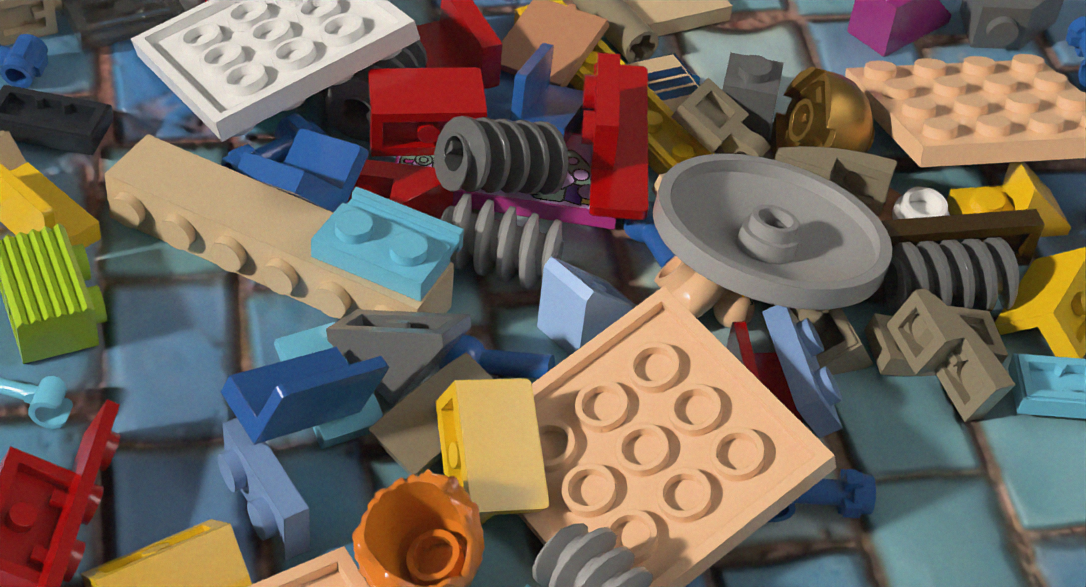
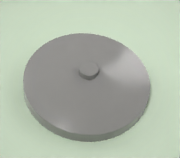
(772, 231)

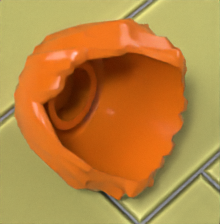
(420, 534)

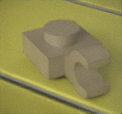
(717, 121)

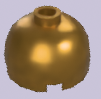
(824, 113)

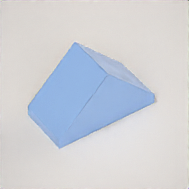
(577, 305)

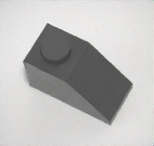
(1007, 22)
(754, 86)

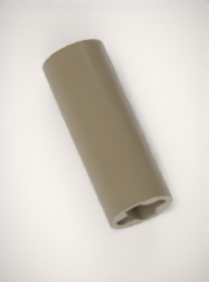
(626, 29)

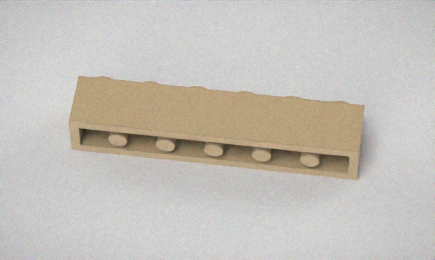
(245, 229)

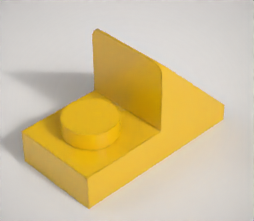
(1019, 191)

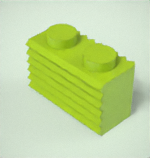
(48, 294)

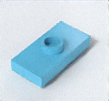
(1049, 385)

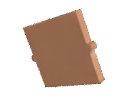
(565, 27)

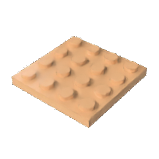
(976, 110)
(667, 443)

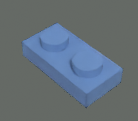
(811, 387)
(273, 500)

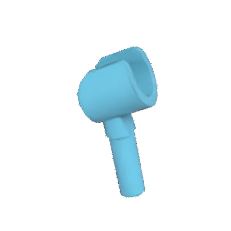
(46, 401)

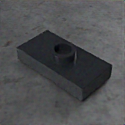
(54, 119)

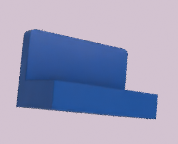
(540, 101)
(315, 169)
(301, 392)

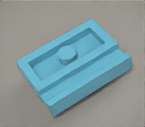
(387, 243)

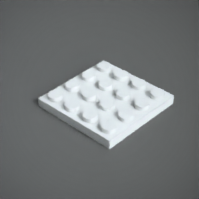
(267, 56)

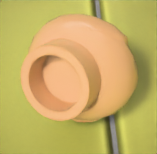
(701, 294)

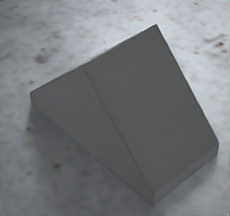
(406, 340)

